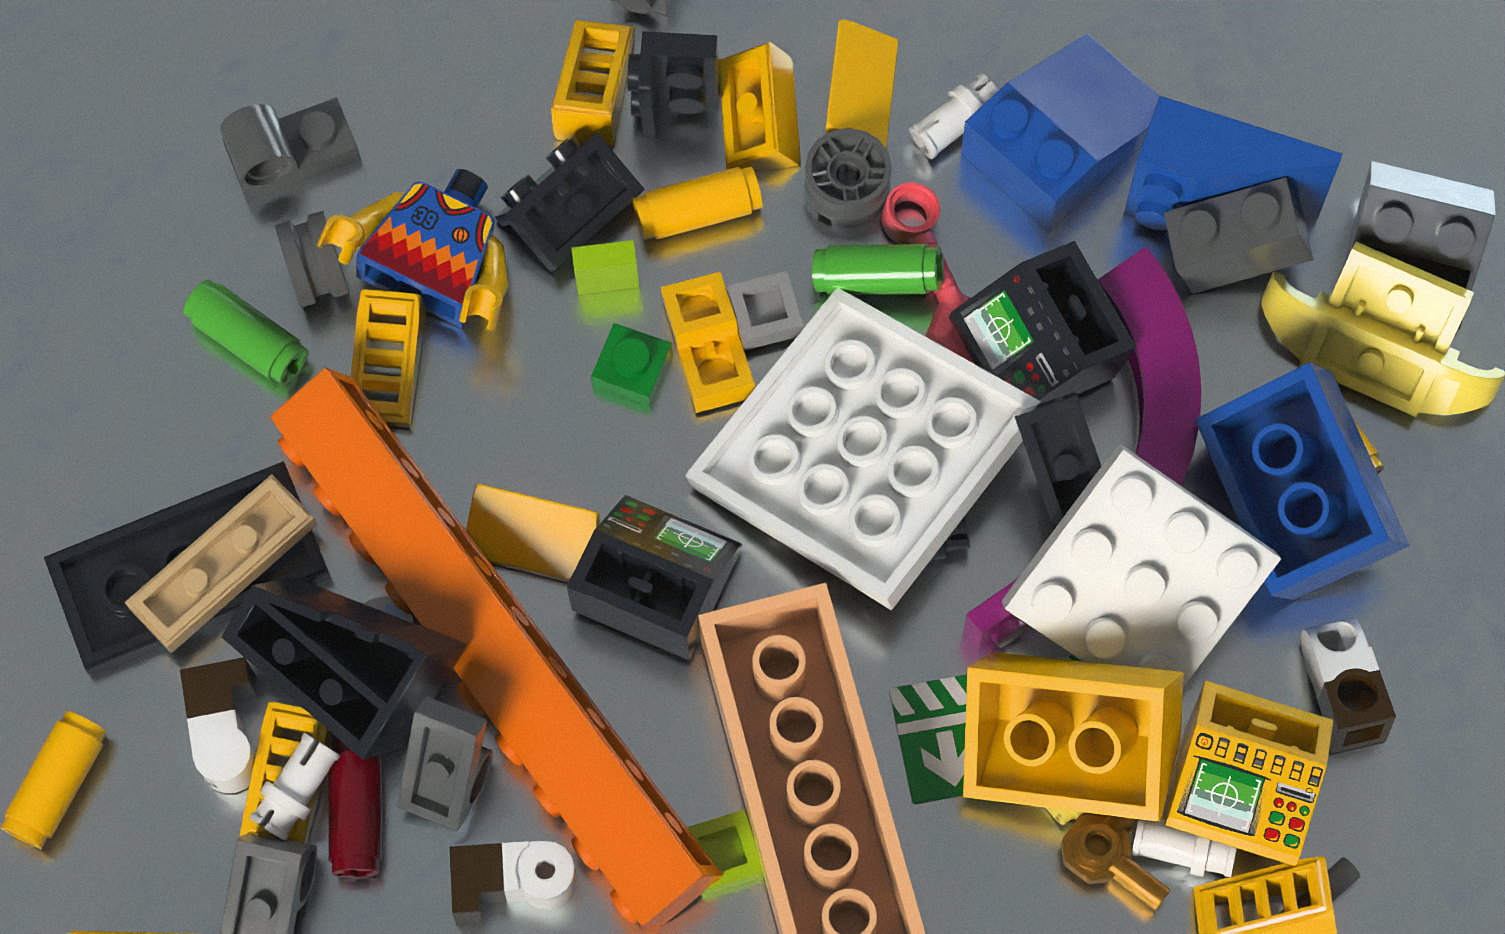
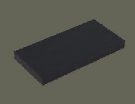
(108, 569)

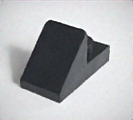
(1059, 451)

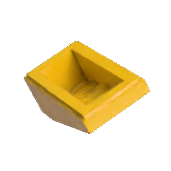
(592, 114)
(395, 308)
(270, 744)
(1282, 879)

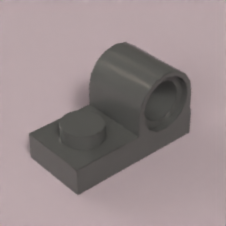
(286, 150)
(444, 764)
(267, 884)

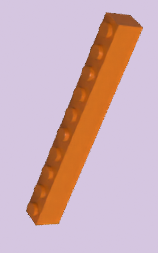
(508, 664)

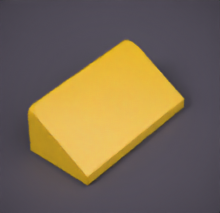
(862, 80)
(759, 109)
(529, 531)

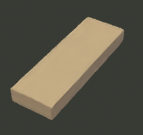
(221, 563)

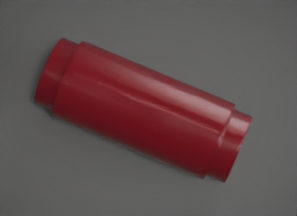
(354, 814)

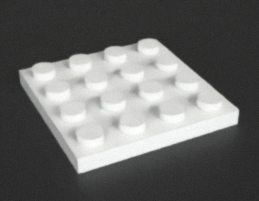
(863, 447)

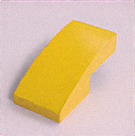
(708, 341)

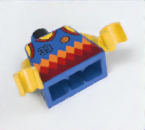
(429, 247)

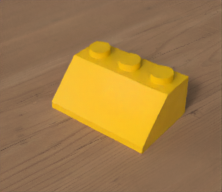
(1071, 734)

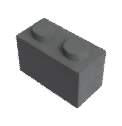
(1238, 235)

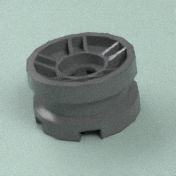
(860, 158)
(311, 268)

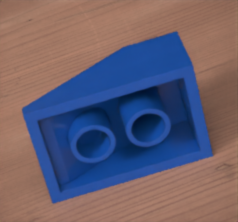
(1060, 129)
(1206, 155)

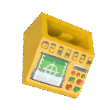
(1249, 772)

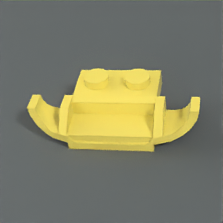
(1384, 334)

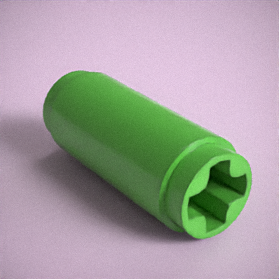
(878, 269)
(245, 332)

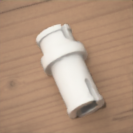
(949, 119)
(294, 787)
(1182, 848)

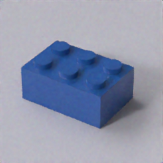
(1302, 480)

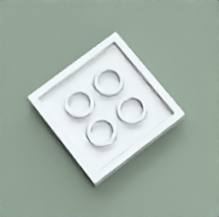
(1140, 572)

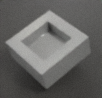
(765, 310)

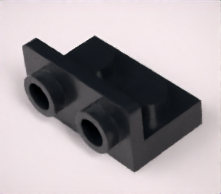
(674, 73)
(570, 199)

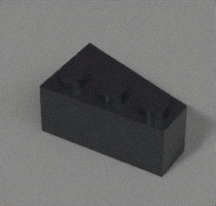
(343, 660)

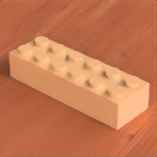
(807, 767)

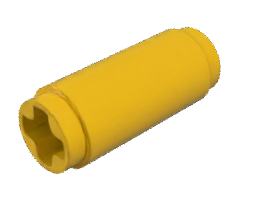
(697, 203)
(53, 779)

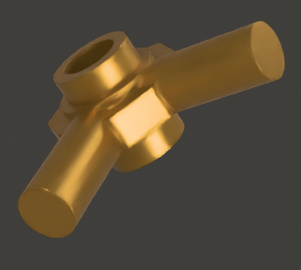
(1100, 851)

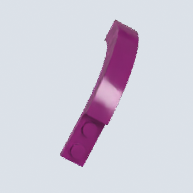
(1166, 392)

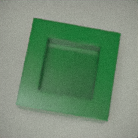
(631, 364)

